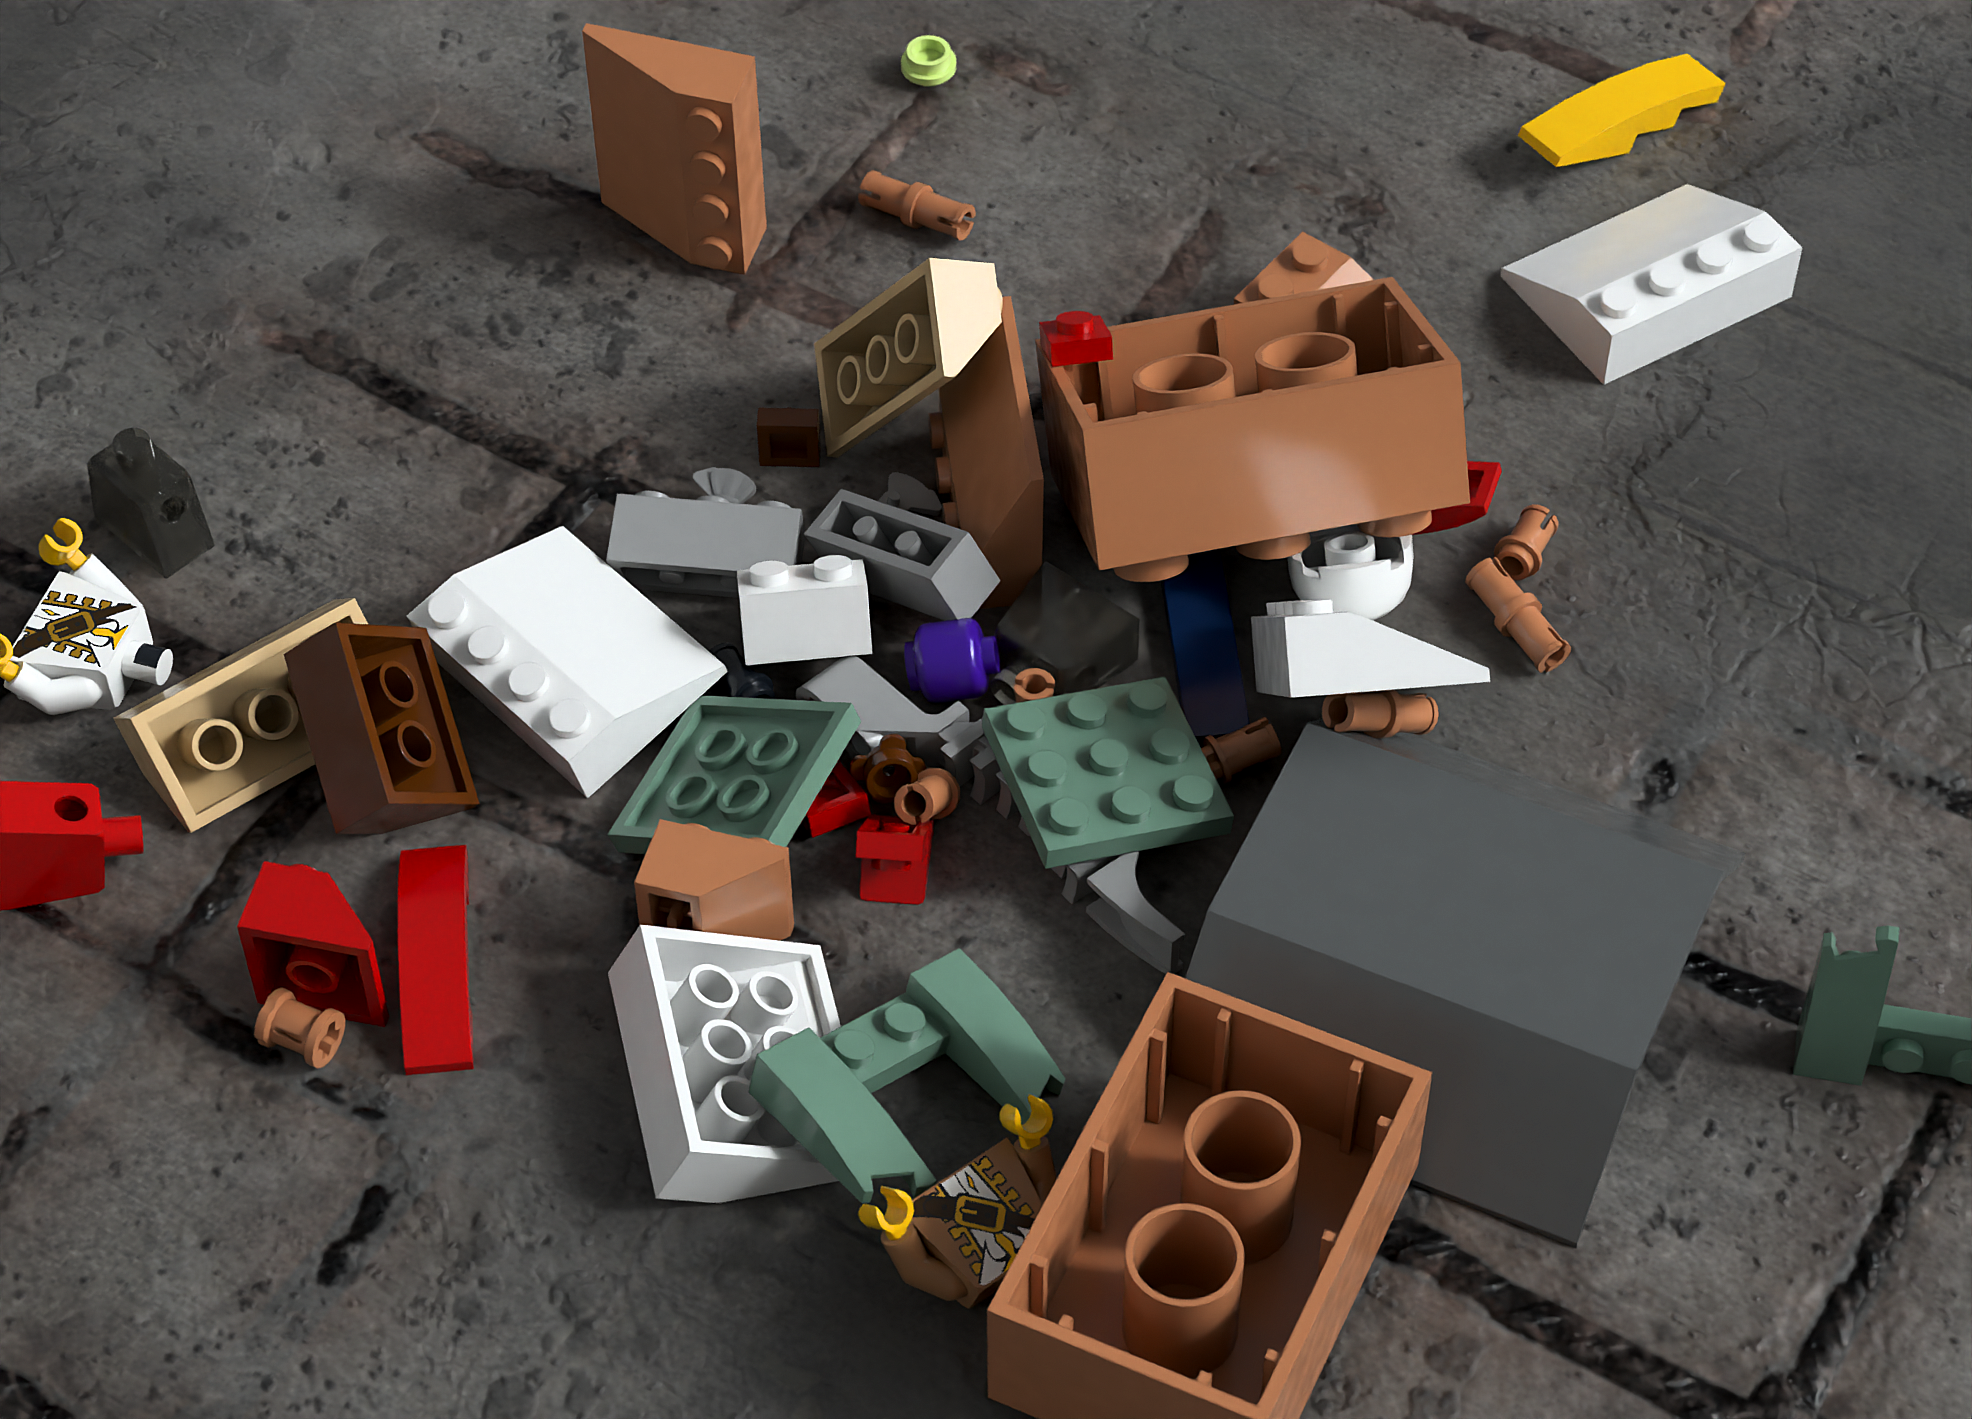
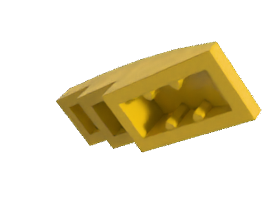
(1613, 112)

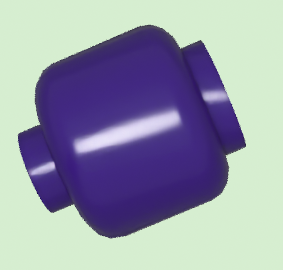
(951, 660)

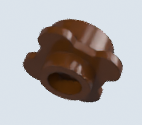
(885, 784)

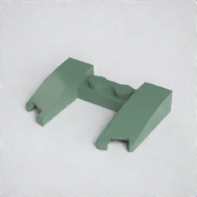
(1850, 1026)
(826, 1083)

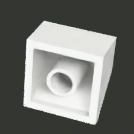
(804, 610)

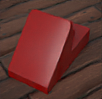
(894, 859)

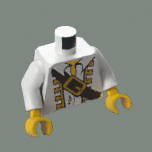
(82, 638)

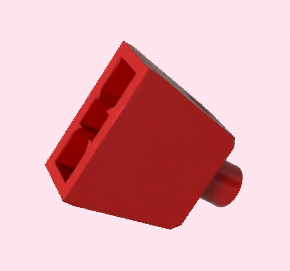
(57, 841)

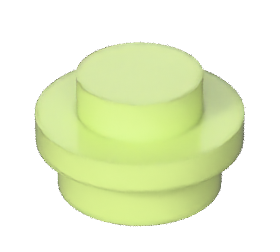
(928, 61)

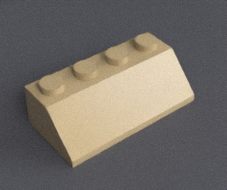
(903, 346)
(229, 726)

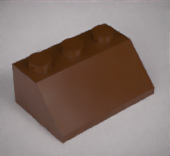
(380, 727)

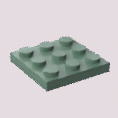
(739, 769)
(1106, 772)

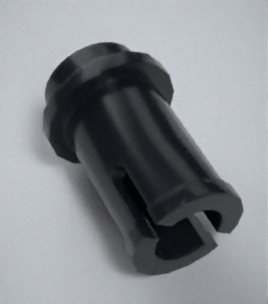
(741, 678)

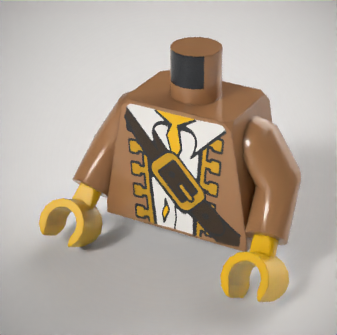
(973, 1222)

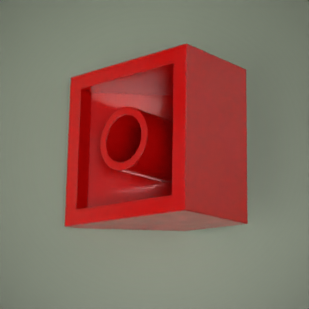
(311, 942)

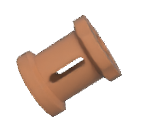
(300, 1028)

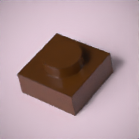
(788, 437)

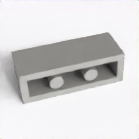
(699, 542)
(906, 555)

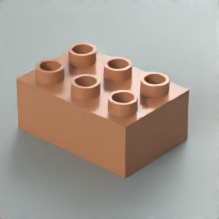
(1257, 428)
(1208, 1220)

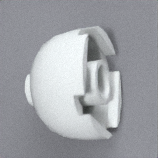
(1354, 570)

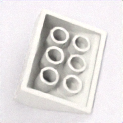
(1657, 278)
(1315, 652)
(566, 654)
(691, 1029)

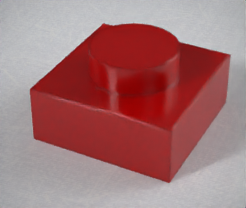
(1076, 339)

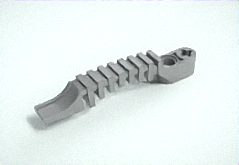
(964, 751)

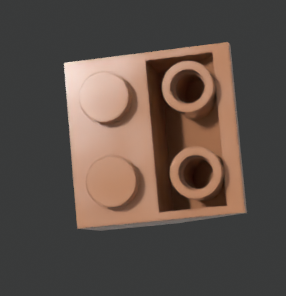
(715, 883)

